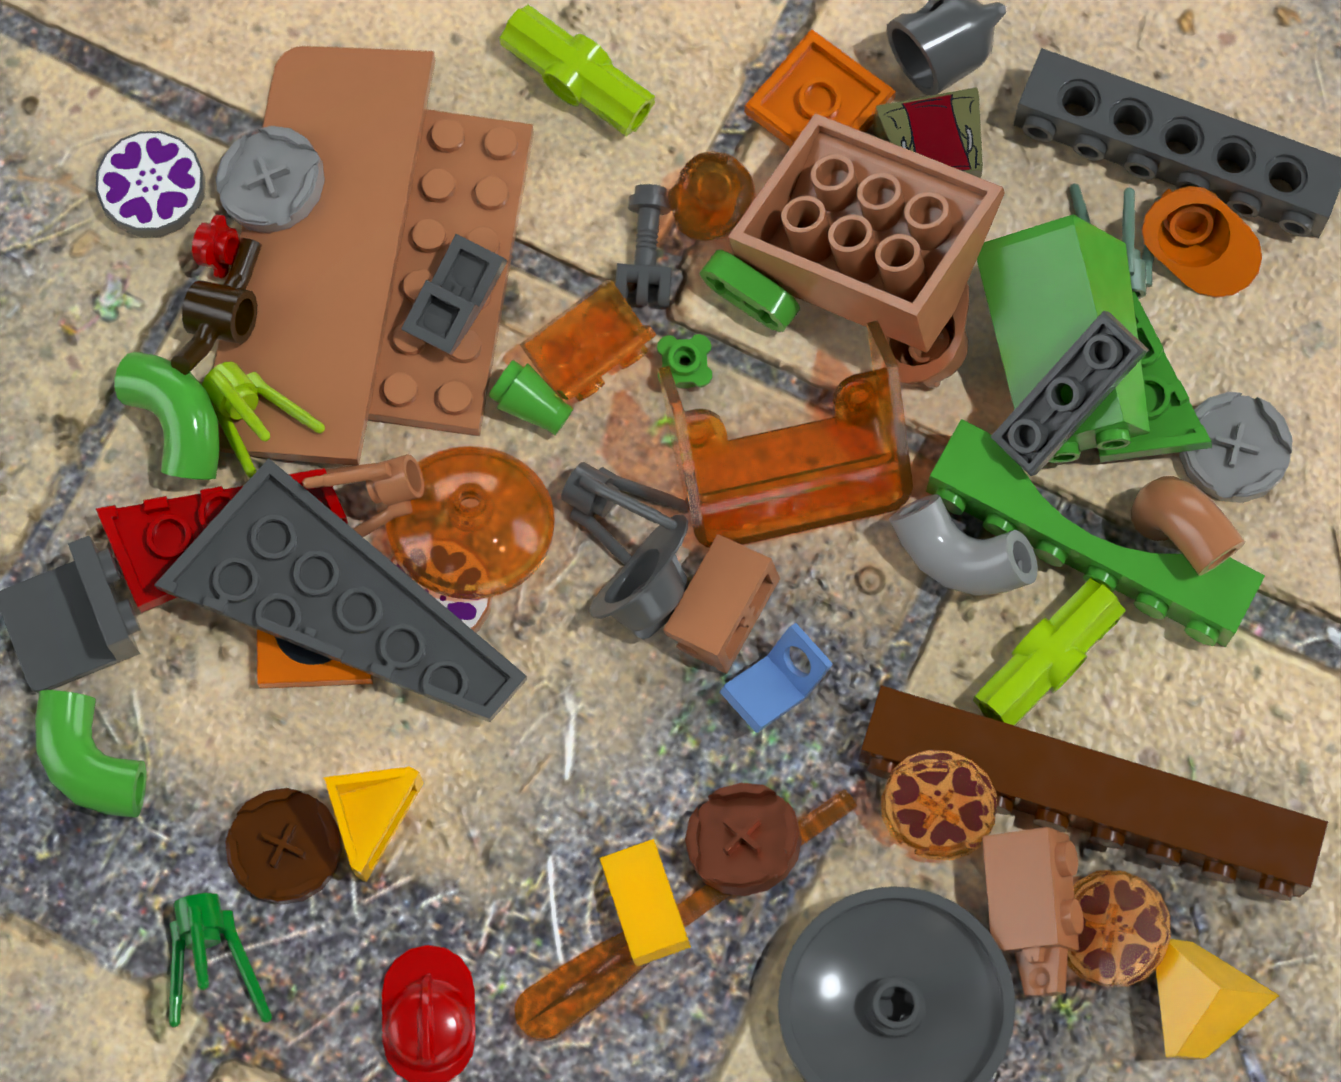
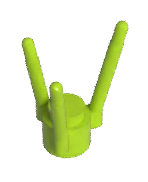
(236, 397)

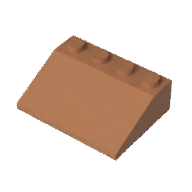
(868, 230)

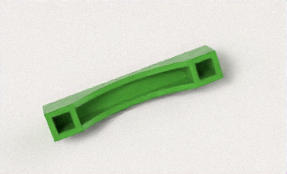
(988, 484)

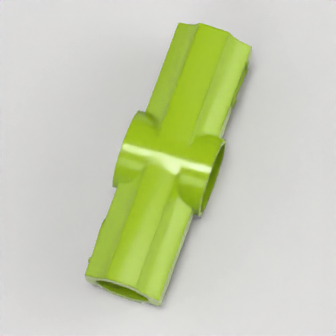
(577, 70)
(1050, 654)

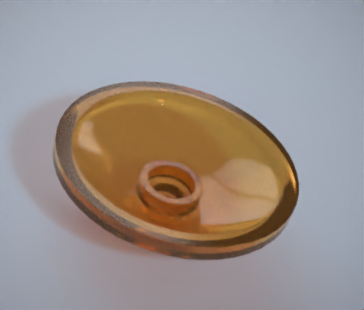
(479, 547)

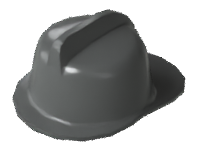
(648, 585)

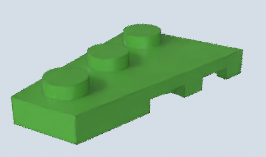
(1170, 413)

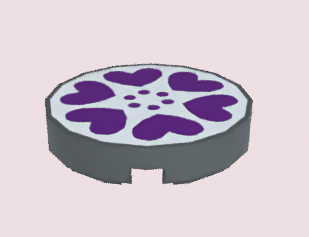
(150, 183)

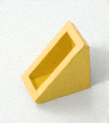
(370, 811)
(1204, 1000)

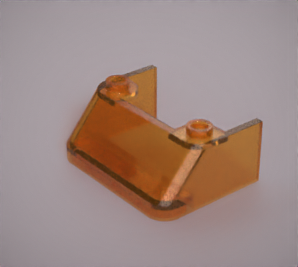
(798, 473)

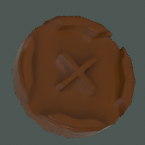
(283, 846)

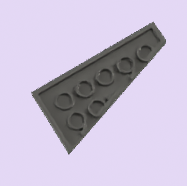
(314, 581)

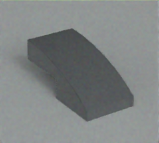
(455, 294)

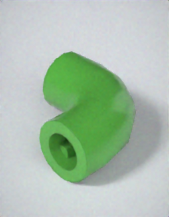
(182, 409)
(76, 763)

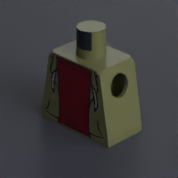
(937, 127)

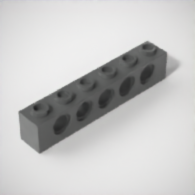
(1165, 118)

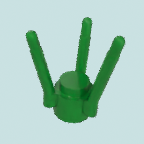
(199, 927)

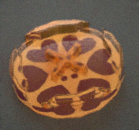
(939, 804)
(1122, 929)

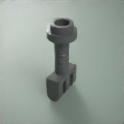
(649, 203)

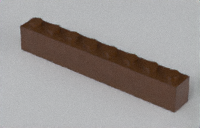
(1107, 796)

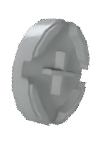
(270, 179)
(1247, 448)

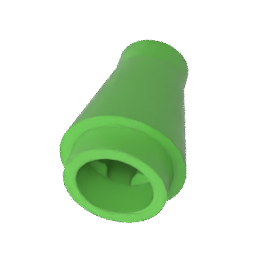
(530, 398)

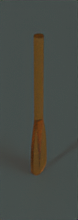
(597, 974)

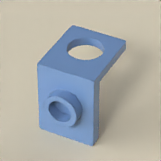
(774, 682)

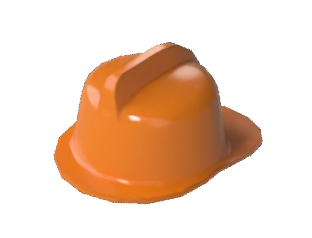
(1202, 241)

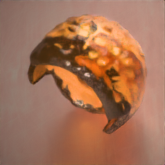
(711, 196)

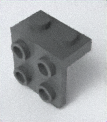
(70, 619)

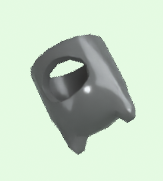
(944, 41)

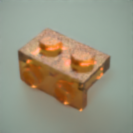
(588, 342)

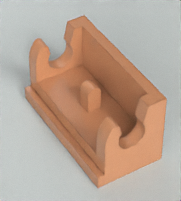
(722, 603)

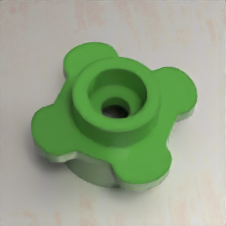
(696, 350)

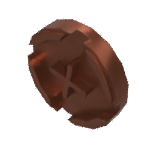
(743, 839)

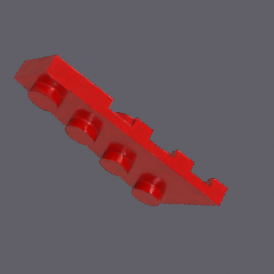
(156, 533)

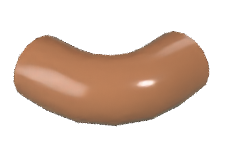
(1188, 518)

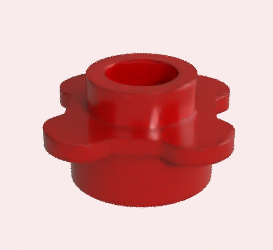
(215, 245)

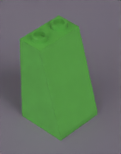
(1042, 297)

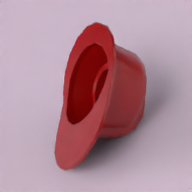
(428, 1015)

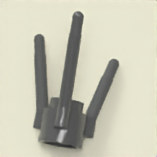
(597, 491)

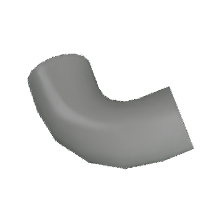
(960, 560)

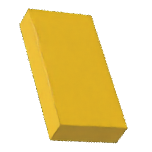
(645, 902)

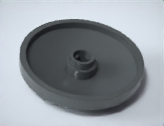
(896, 992)

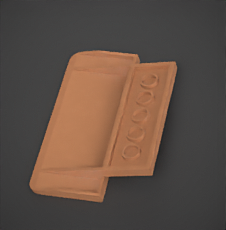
(353, 268)

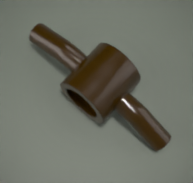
(219, 310)

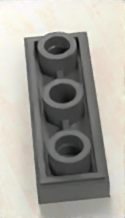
(1092, 370)

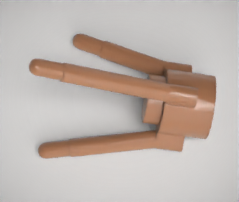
(387, 482)

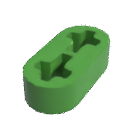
(750, 290)

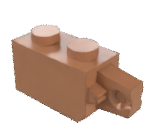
(1034, 904)

